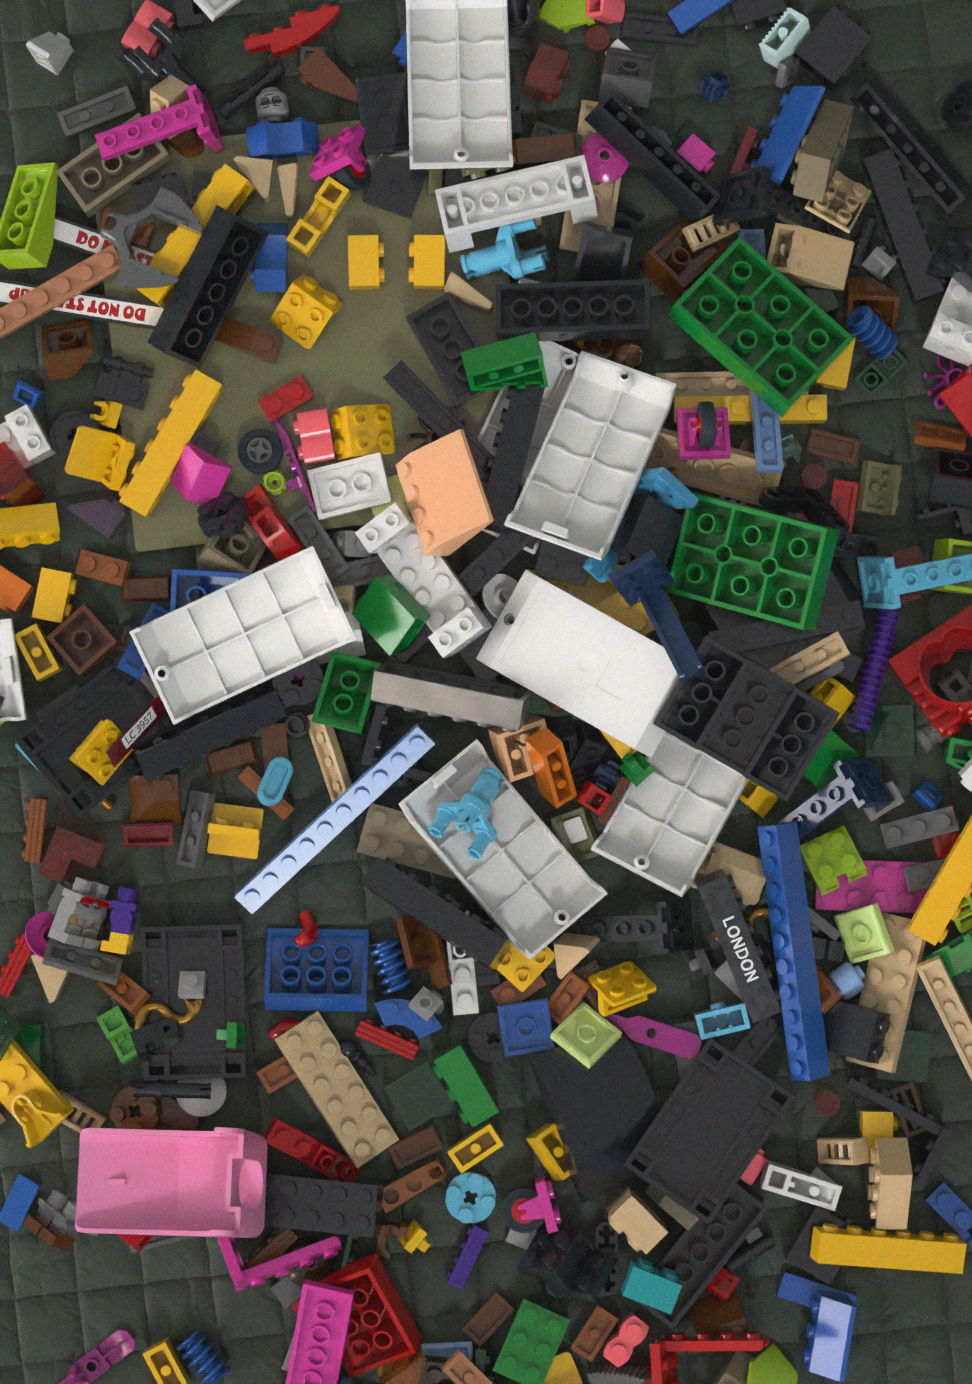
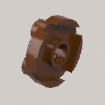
(122, 1111)

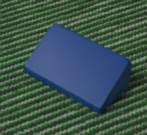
(19, 1202)

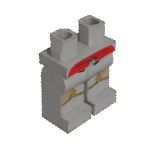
(81, 914)

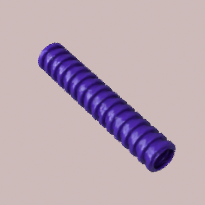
(874, 670)

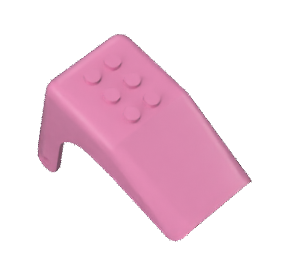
(171, 1182)

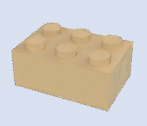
(891, 1183)
(637, 1220)

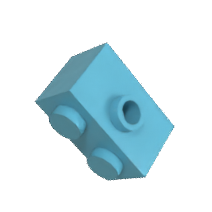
(721, 1019)

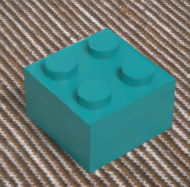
(651, 1286)

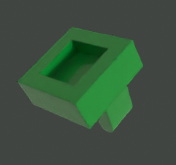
(636, 767)
(233, 1034)

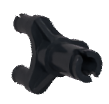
(166, 61)

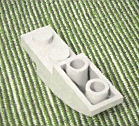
(464, 981)

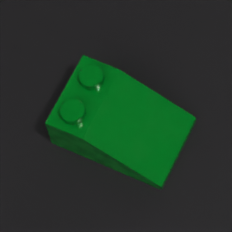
(345, 693)

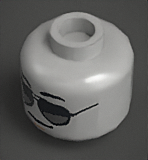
(272, 105)

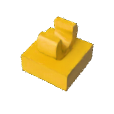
(109, 414)
(415, 1238)

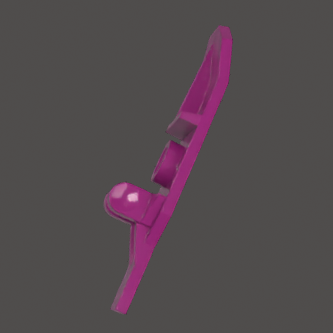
(289, 449)
(667, 1037)
(104, 1355)

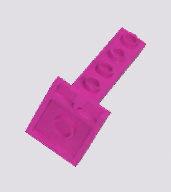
(163, 124)
(279, 1267)

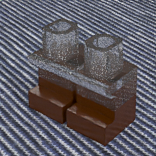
(53, 1223)

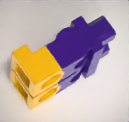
(123, 922)

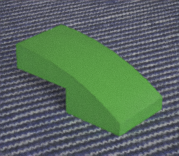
(117, 1031)

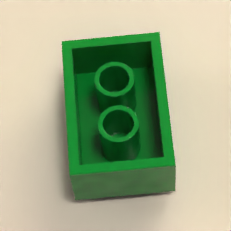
(465, 1085)
(530, 1344)

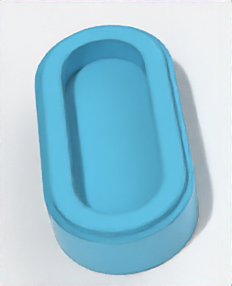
(275, 781)

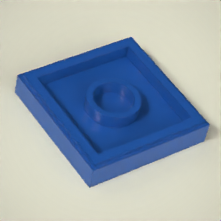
(525, 1027)

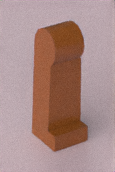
(412, 1183)

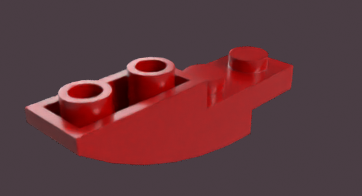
(304, 30)
(271, 524)
(310, 1150)

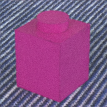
(697, 154)

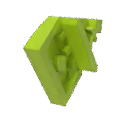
(565, 14)
(771, 1368)

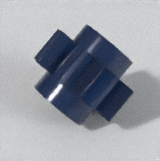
(714, 87)
(607, 775)

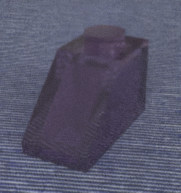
(101, 515)

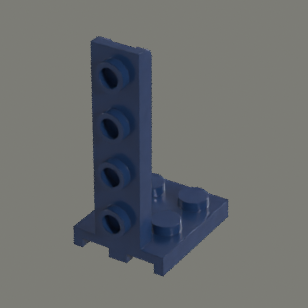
(645, 582)
(856, 781)

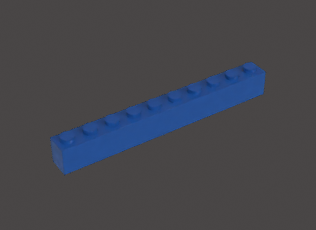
(794, 951)

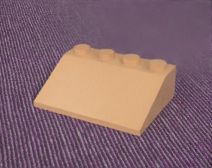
(444, 494)

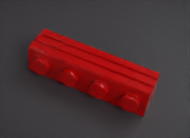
(15, 966)
(387, 1039)

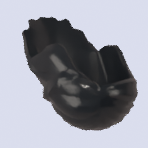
(523, 17)

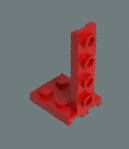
(665, 1356)

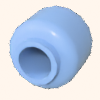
(848, 980)

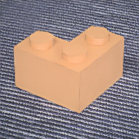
(511, 748)

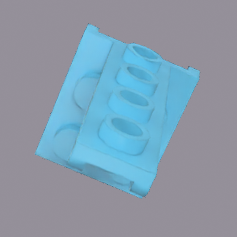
(884, 583)

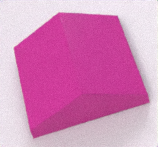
(199, 475)

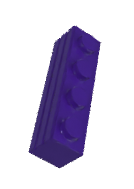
(467, 1257)

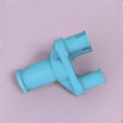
(506, 254)
(472, 811)

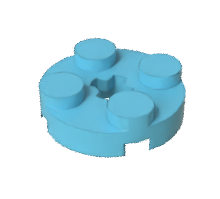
(474, 1183)

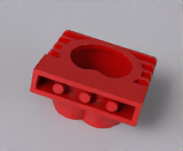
(914, 666)

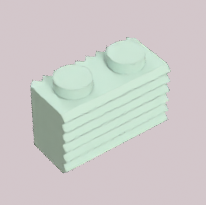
(785, 37)

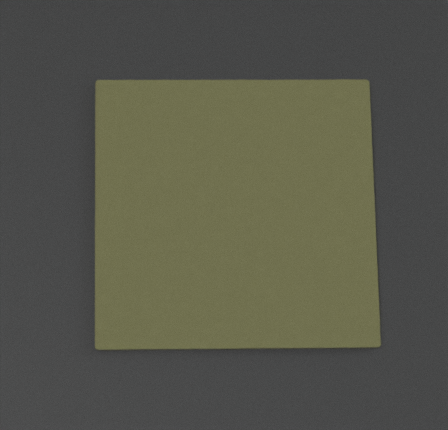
(341, 366)

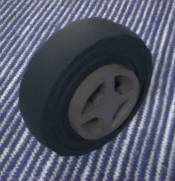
(260, 442)

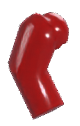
(308, 931)
(281, 1027)

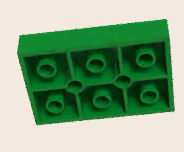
(760, 326)
(753, 561)

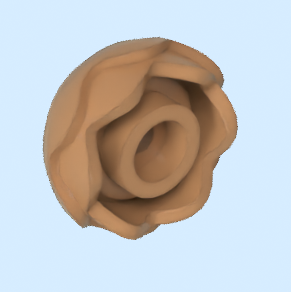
(629, 355)

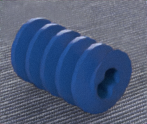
(872, 332)
(390, 965)
(202, 1358)

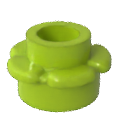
(270, 477)

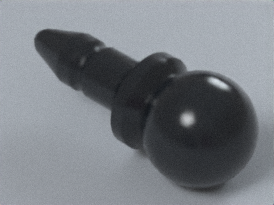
(349, 1049)

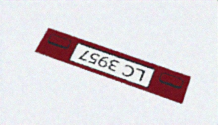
(136, 731)

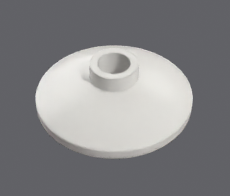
(497, 593)
(204, 1107)

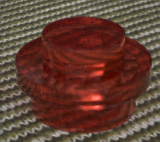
(597, 38)
(814, 476)
(827, 1103)

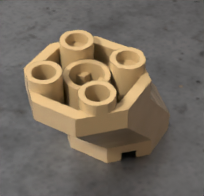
(744, 868)

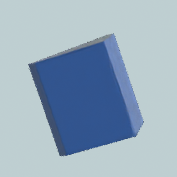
(28, 393)
(927, 795)

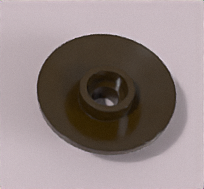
(321, 1269)

